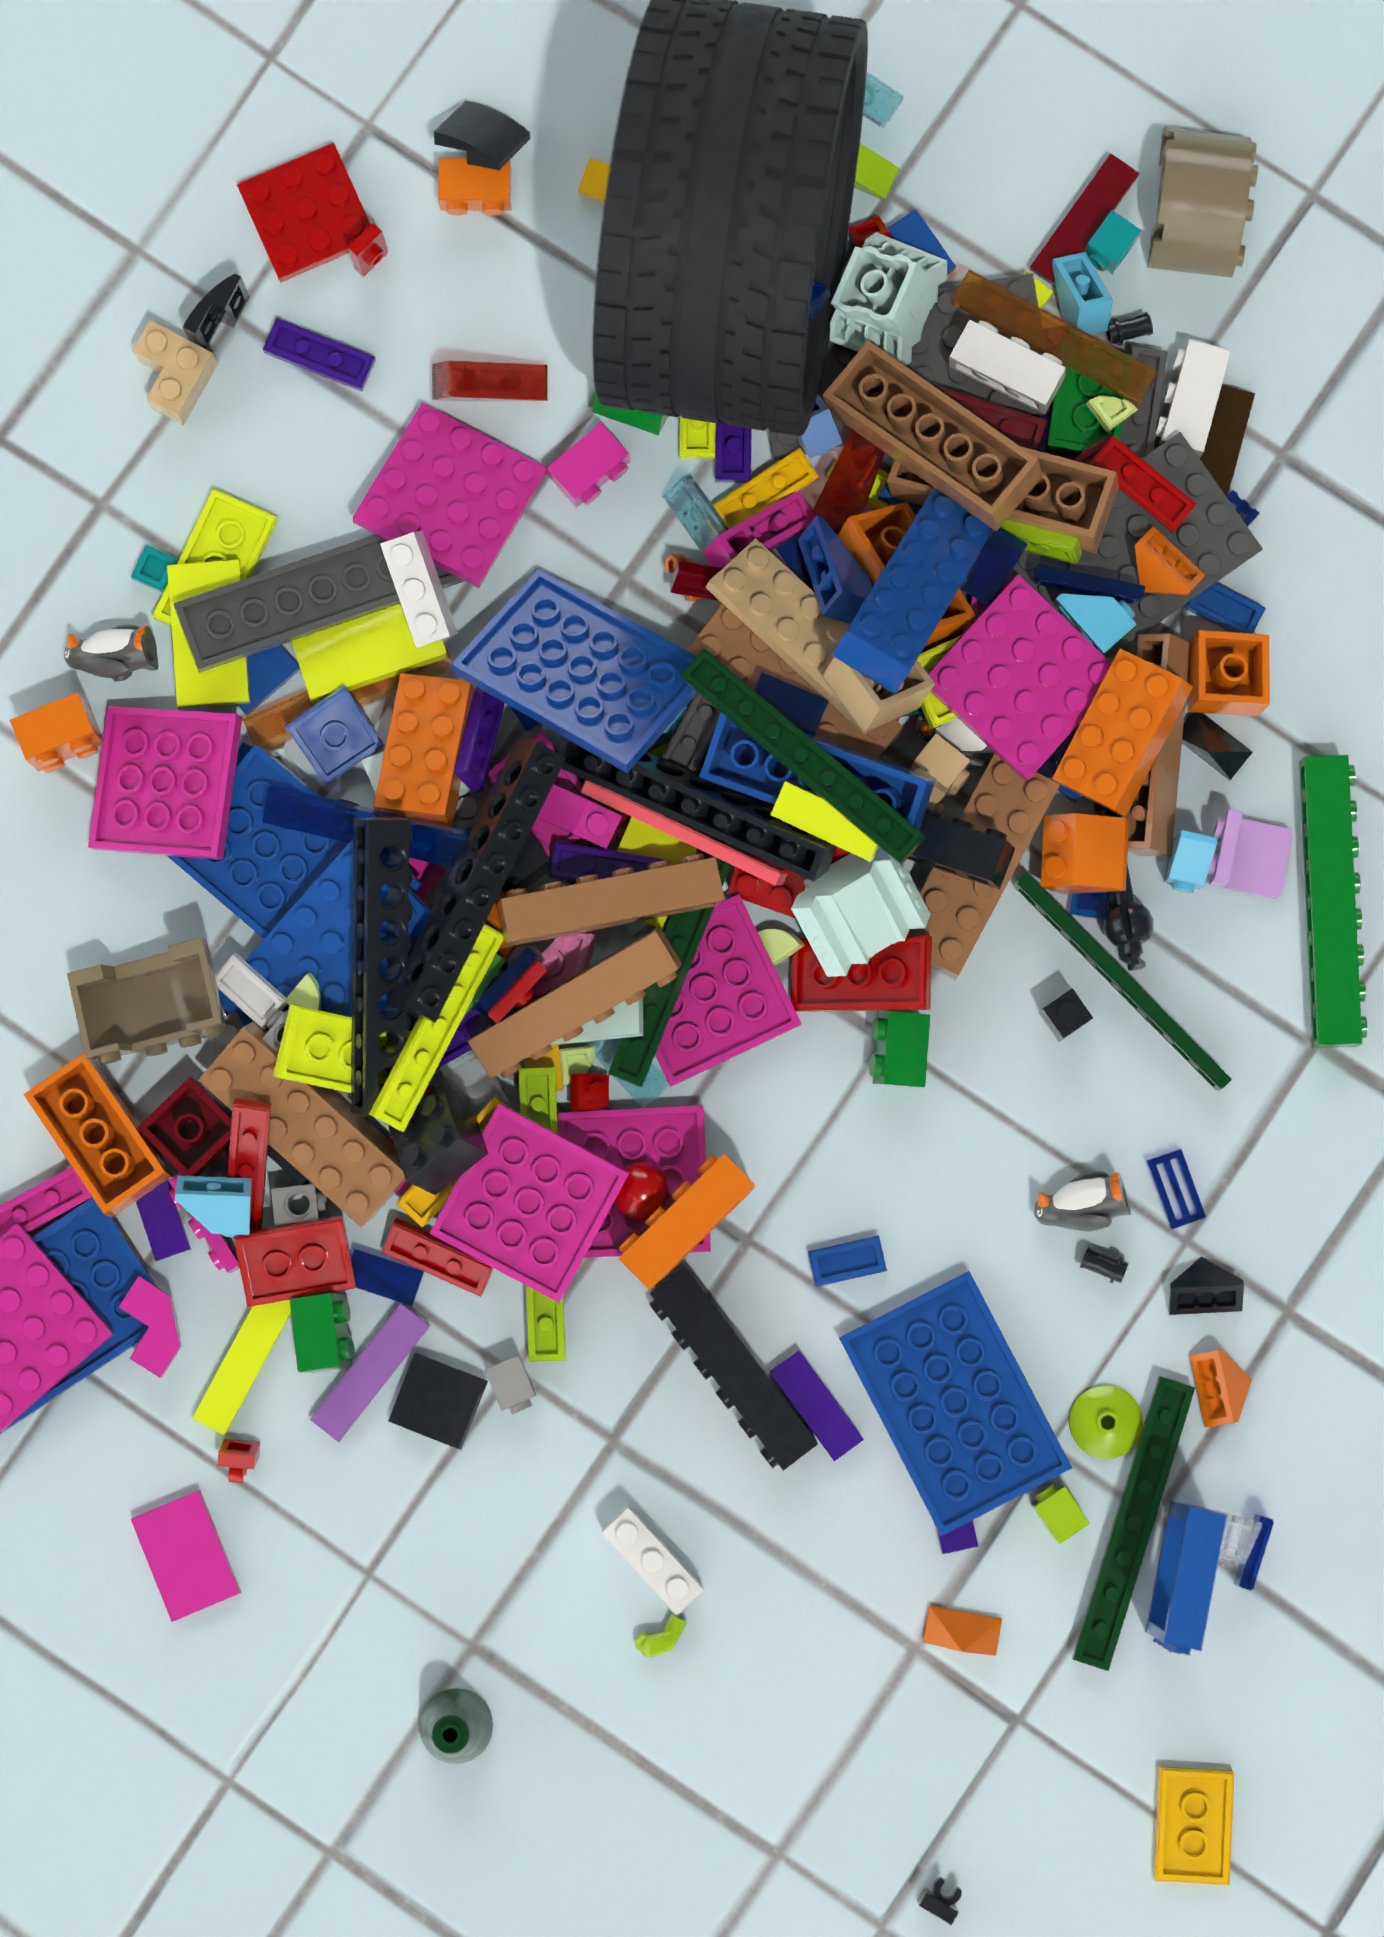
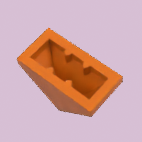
(1164, 567)
(1219, 1386)
(962, 1631)

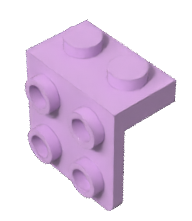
(1250, 856)

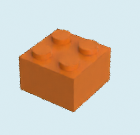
(1229, 673)
(58, 733)

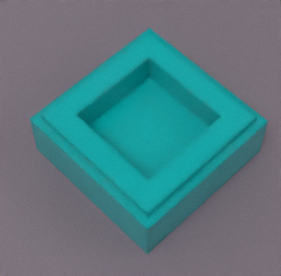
(152, 568)

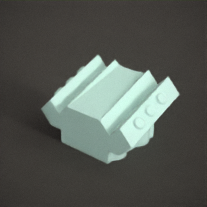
(886, 296)
(858, 910)

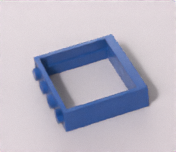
(1185, 1577)

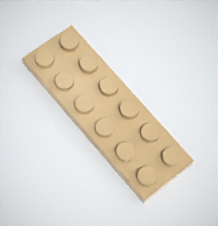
(782, 615)

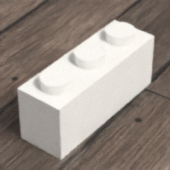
(1007, 365)
(1193, 394)
(419, 588)
(652, 1560)

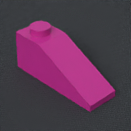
(769, 527)
(579, 816)

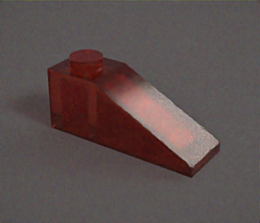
(488, 381)
(849, 482)

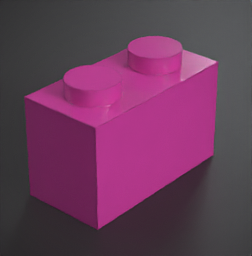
(589, 466)

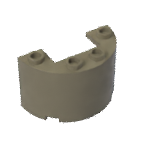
(1202, 202)
(147, 1003)

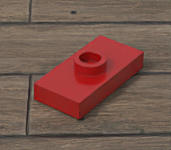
(368, 249)
(519, 992)

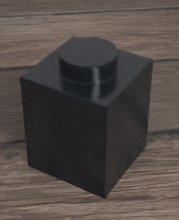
(1065, 1015)

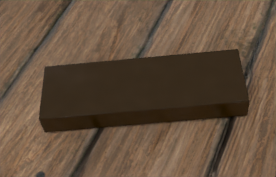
(1227, 434)

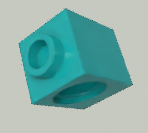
(1112, 242)

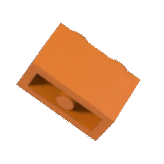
(473, 187)

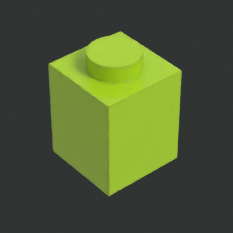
(1059, 1512)

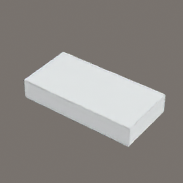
(249, 990)

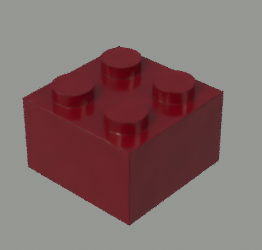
(189, 1129)

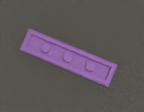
(369, 1372)

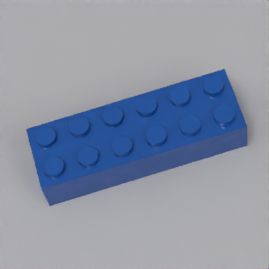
(913, 592)
(746, 767)

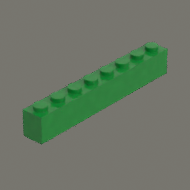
(1331, 901)

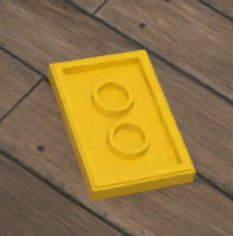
(1194, 1825)

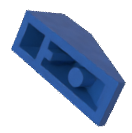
(834, 572)

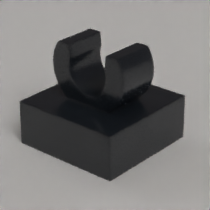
(938, 1904)

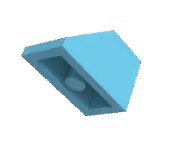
(1082, 293)
(1097, 618)
(1190, 861)
(217, 1202)

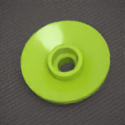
(1087, 1416)

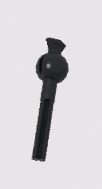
(1127, 922)

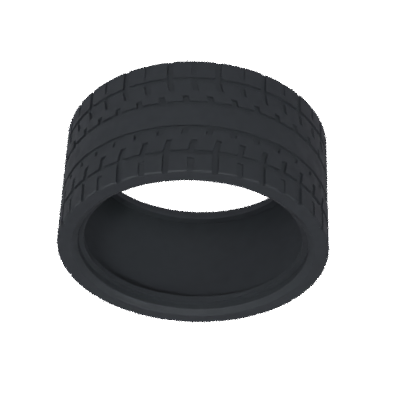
(726, 211)

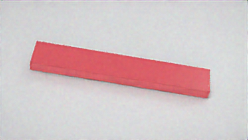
(688, 834)

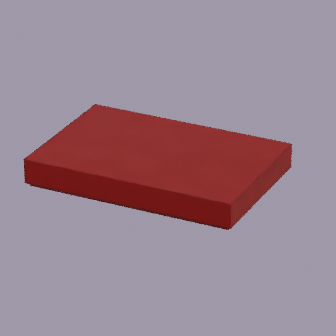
(295, 1261)

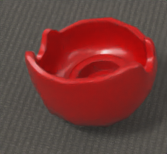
(642, 1191)

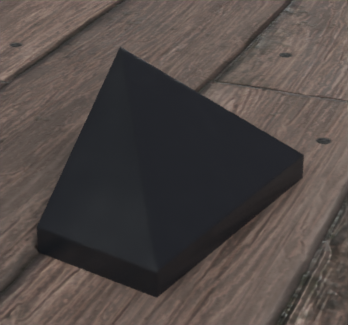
(1214, 745)
(1205, 1290)

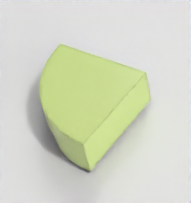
(1110, 410)
(780, 944)
(306, 993)
(575, 1061)

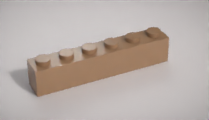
(1155, 805)
(610, 901)
(575, 1002)

